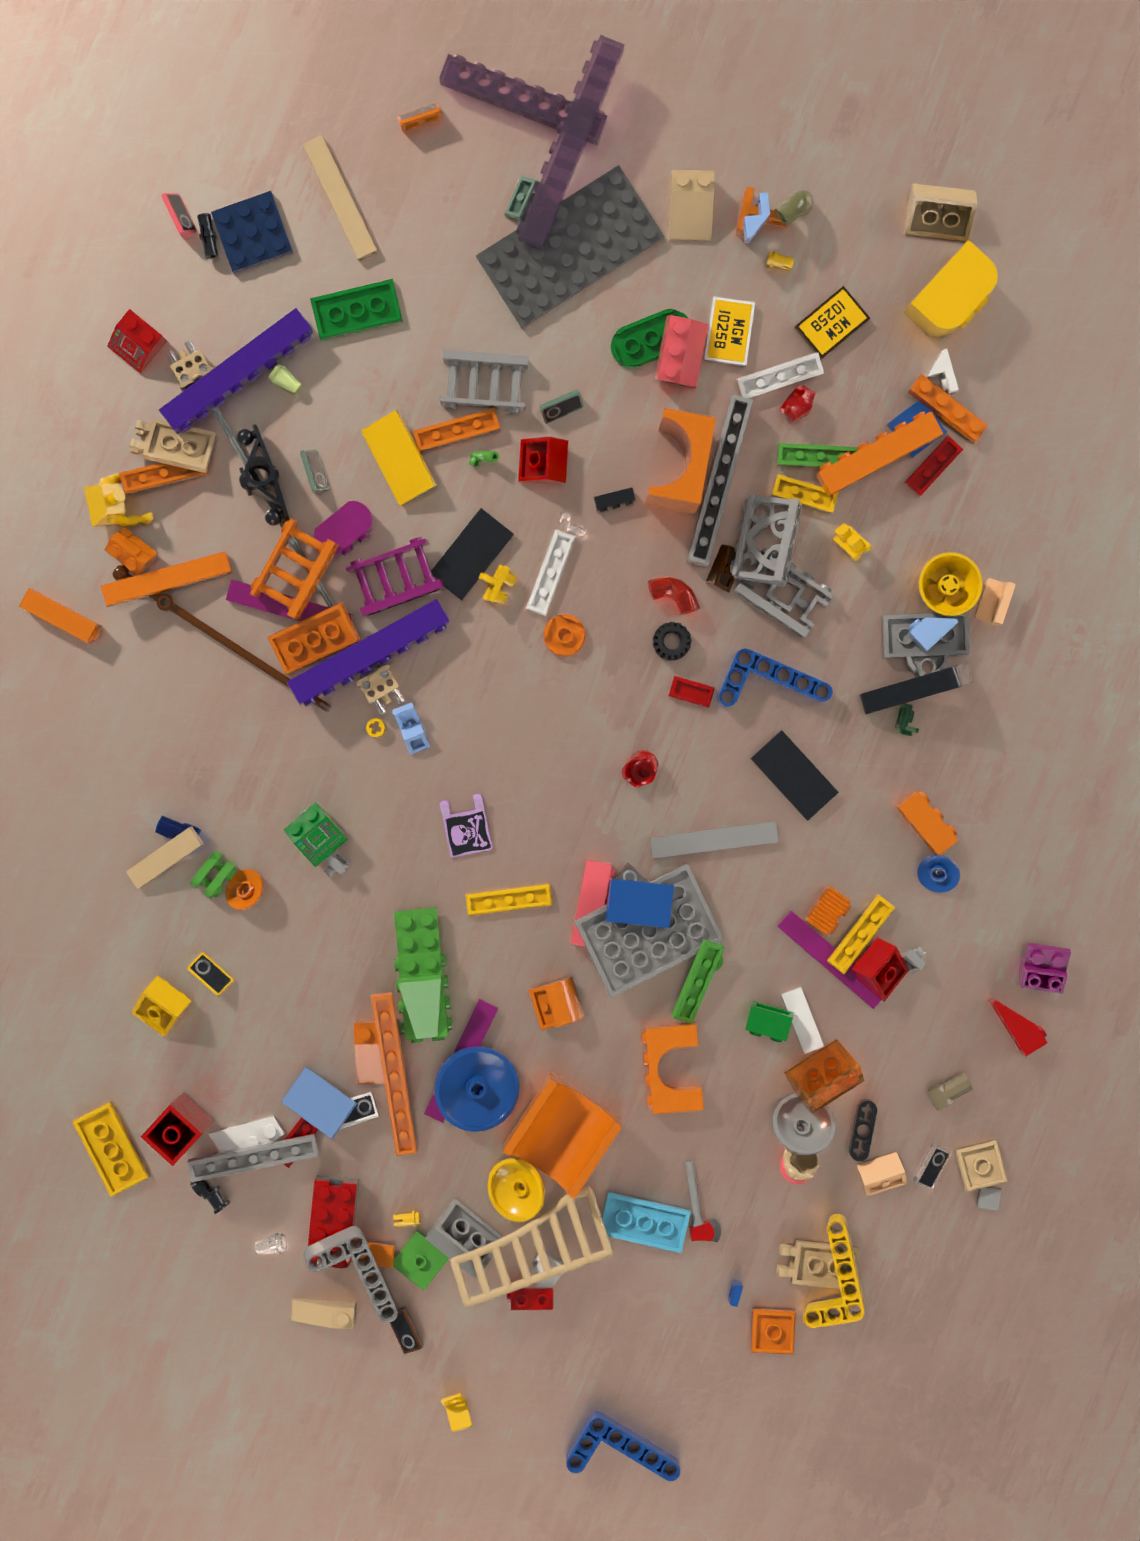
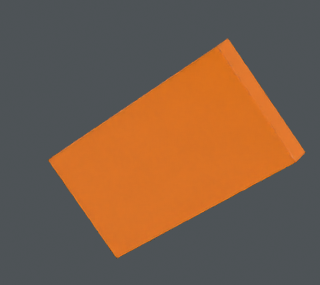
(314, 638)

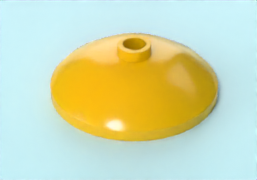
(507, 1191)

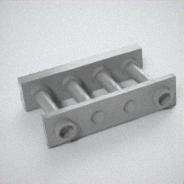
(474, 361)

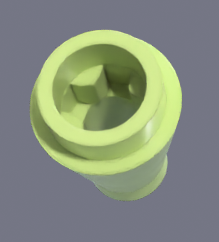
(282, 377)

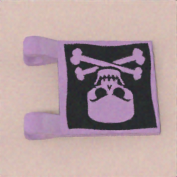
(467, 830)

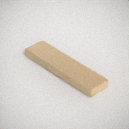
(164, 857)

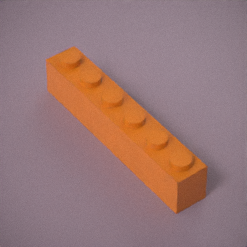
(879, 453)

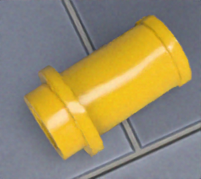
(779, 260)
(409, 1219)

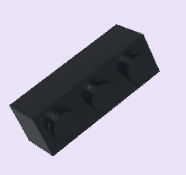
(614, 499)

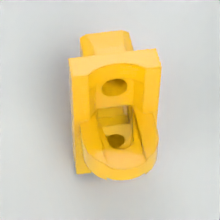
(851, 542)
(493, 591)

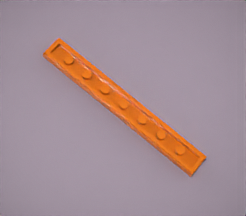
(394, 1073)

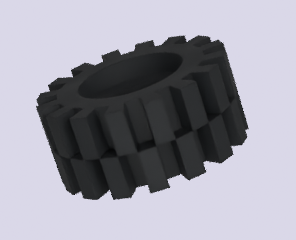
(662, 650)

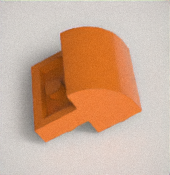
(556, 1003)

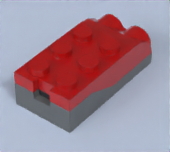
(332, 1210)

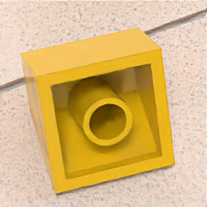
(161, 1006)

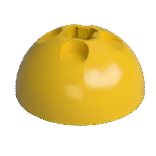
(961, 587)

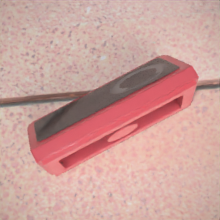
(179, 214)

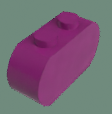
(346, 527)

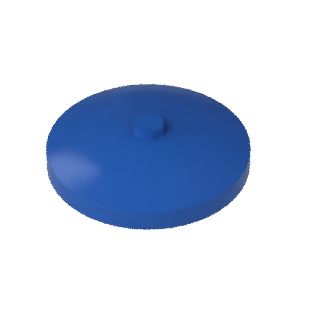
(476, 1088)

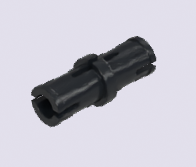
(207, 235)

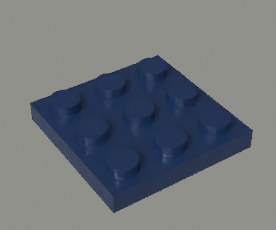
(252, 232)

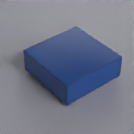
(735, 1293)

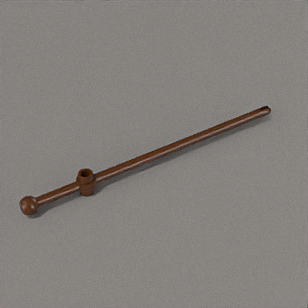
(122, 572)

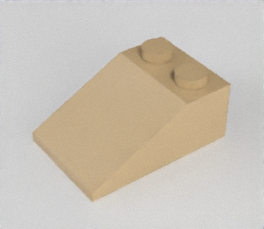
(691, 205)

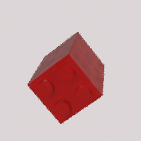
(177, 1129)

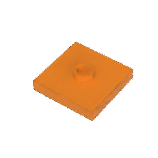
(773, 1331)

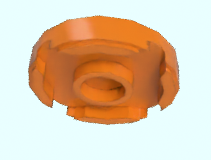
(564, 635)

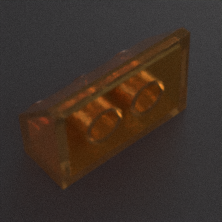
(825, 1076)

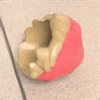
(798, 1168)

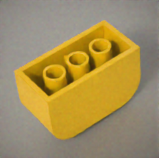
(954, 293)

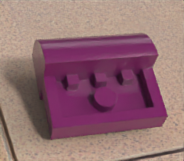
(1044, 968)

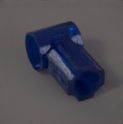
(171, 828)

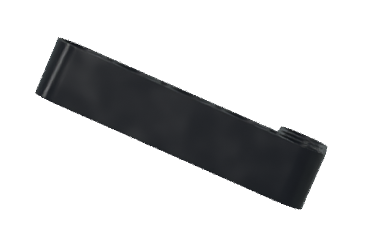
(916, 688)

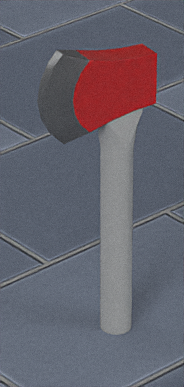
(700, 1231)

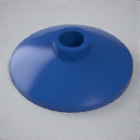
(938, 880)

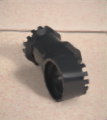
(213, 1195)

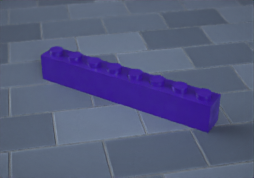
(236, 371)
(368, 652)

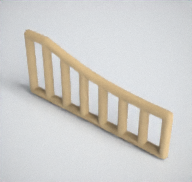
(548, 1272)

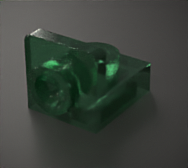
(904, 717)

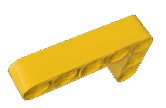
(844, 1277)

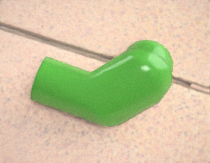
(483, 456)

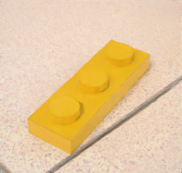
(807, 493)

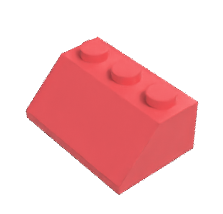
(681, 351)

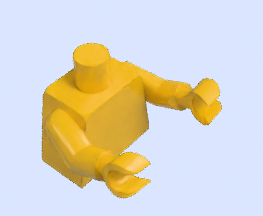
(107, 504)

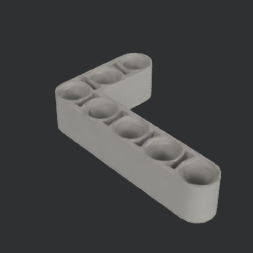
(364, 1266)

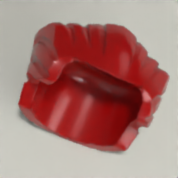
(798, 403)
(640, 768)

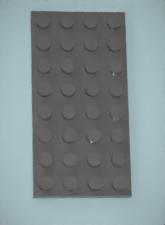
(589, 239)

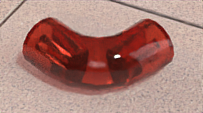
(676, 590)

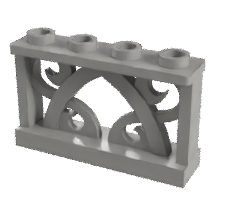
(779, 565)

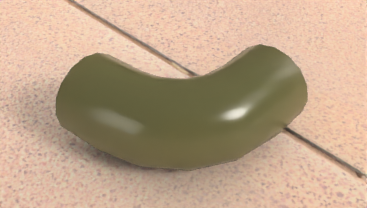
(795, 206)

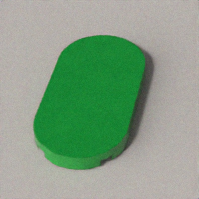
(641, 340)

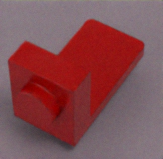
(531, 1299)

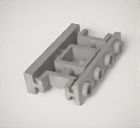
(773, 608)

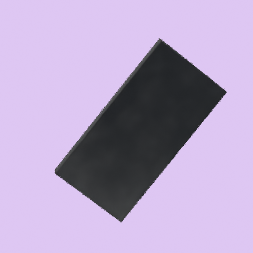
(471, 553)
(794, 775)

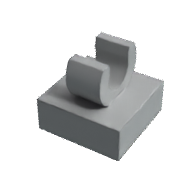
(336, 863)
(913, 959)

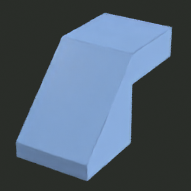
(753, 223)
(411, 728)

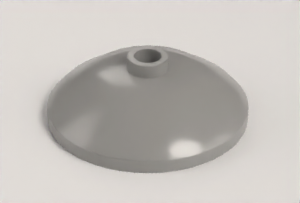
(817, 1127)

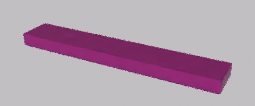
(240, 593)
(821, 951)
(472, 1036)

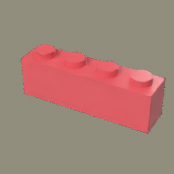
(593, 892)

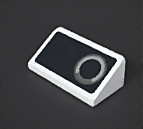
(364, 1110)

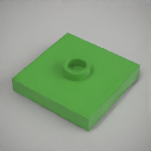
(419, 1260)

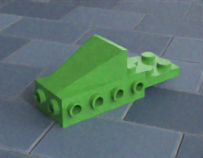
(421, 976)

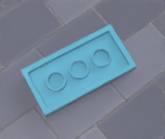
(645, 1222)

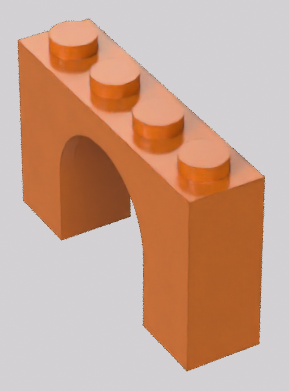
(662, 1096)

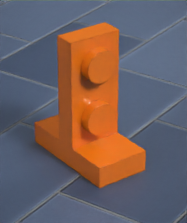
(750, 210)

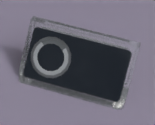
(931, 1166)

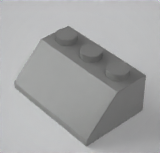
(461, 1231)

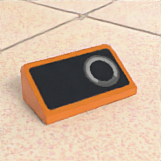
(419, 117)

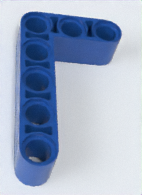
(771, 675)
(621, 1444)

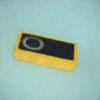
(210, 974)

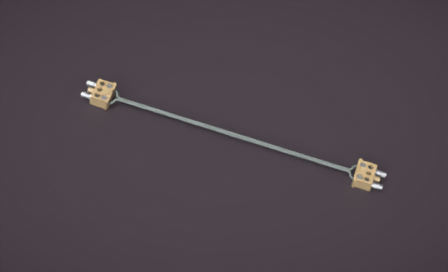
(186, 379)

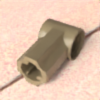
(944, 1093)

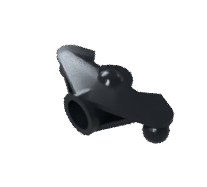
(245, 438)

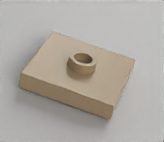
(981, 1166)

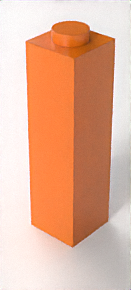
(60, 616)

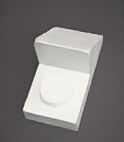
(943, 368)

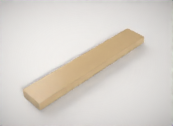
(339, 197)

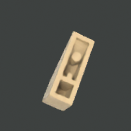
(324, 1313)

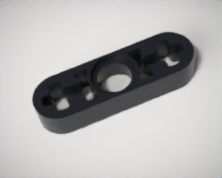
(855, 1144)

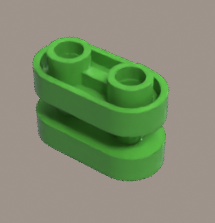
(214, 887)

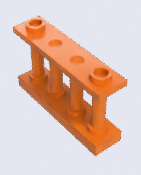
(315, 568)

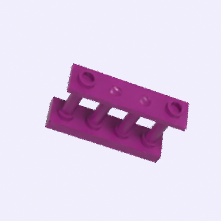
(411, 592)

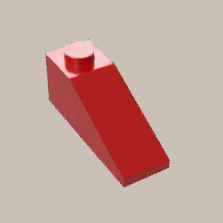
(1024, 1033)

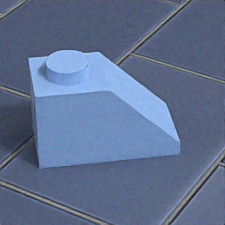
(929, 631)

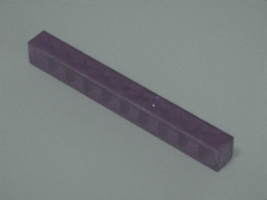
(571, 142)

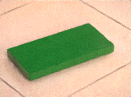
(356, 309)

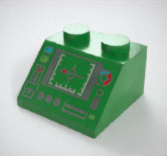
(315, 834)

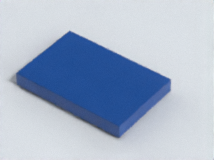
(639, 903)

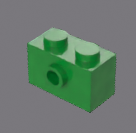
(769, 1021)

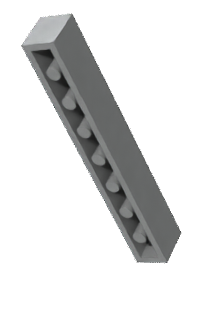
(719, 480)

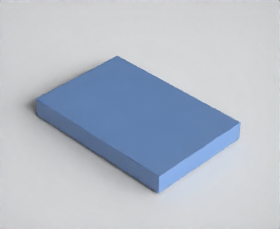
(319, 1102)

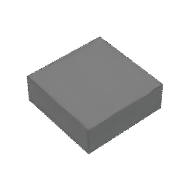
(989, 1198)

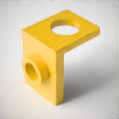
(457, 1412)

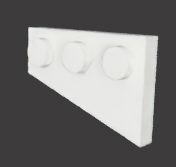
(247, 1135)

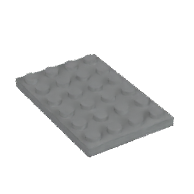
(635, 953)

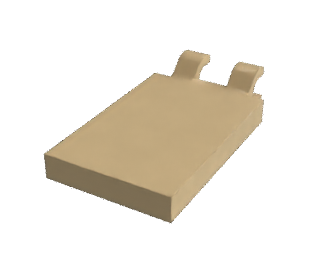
(163, 445)
(813, 1264)

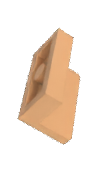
(995, 601)
(882, 1174)

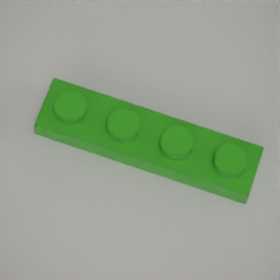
(810, 455)
(697, 981)

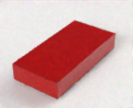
(691, 691)

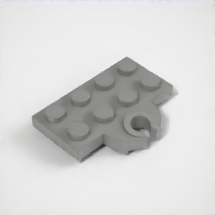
(899, 644)

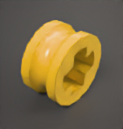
(370, 730)

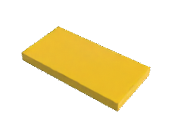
(398, 457)
(111, 1149)

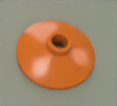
(237, 889)

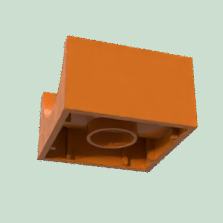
(695, 437)
(563, 1134)

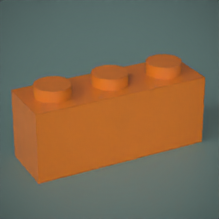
(927, 822)

